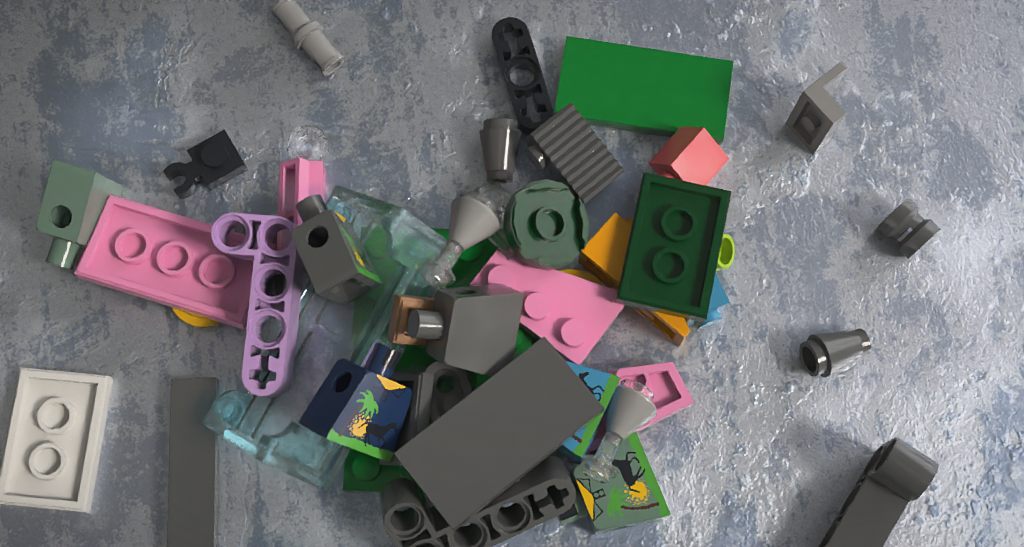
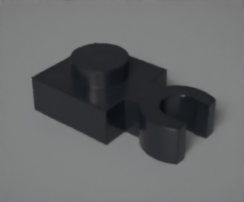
(212, 162)

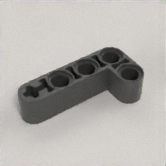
(880, 495)
(537, 498)

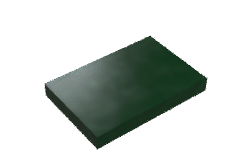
(673, 247)

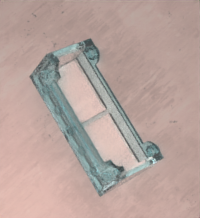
(326, 333)

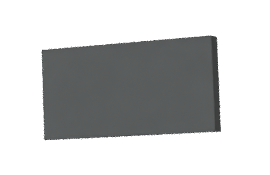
(499, 433)

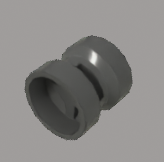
(903, 218)

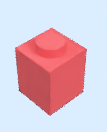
(690, 156)

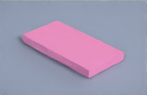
(167, 261)

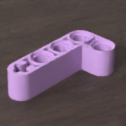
(263, 307)

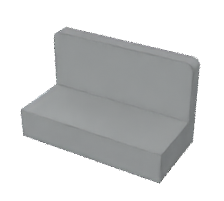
(816, 112)

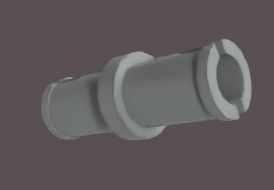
(308, 36)

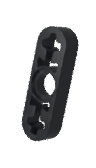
(527, 59)

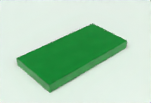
(644, 88)

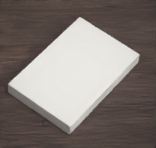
(54, 440)

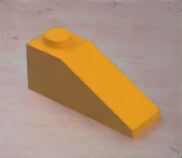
(605, 259)

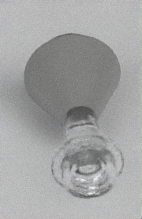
(471, 221)
(626, 413)

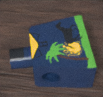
(361, 404)

